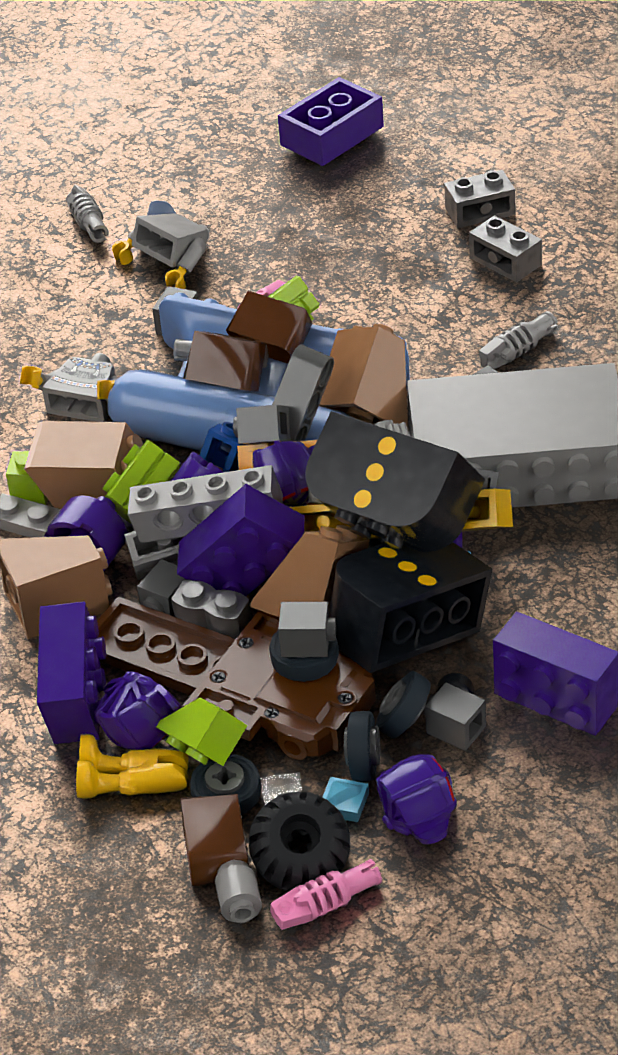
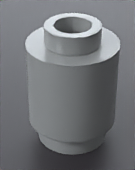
(237, 891)

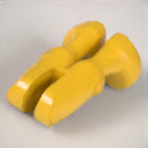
(130, 774)

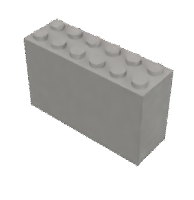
(539, 428)

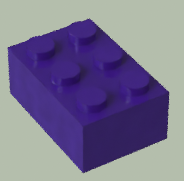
(330, 121)
(240, 542)
(69, 671)
(555, 673)

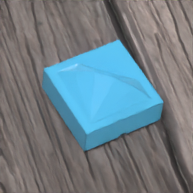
(347, 797)

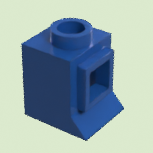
(212, 451)

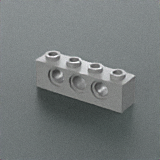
(180, 505)

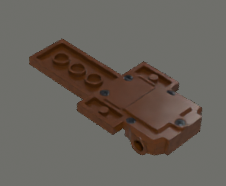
(238, 676)

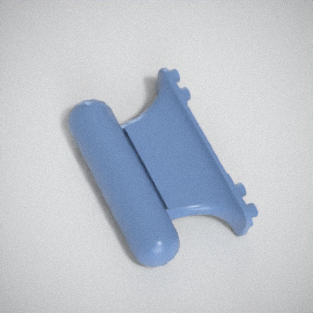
(183, 410)

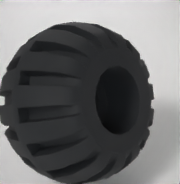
(302, 818)

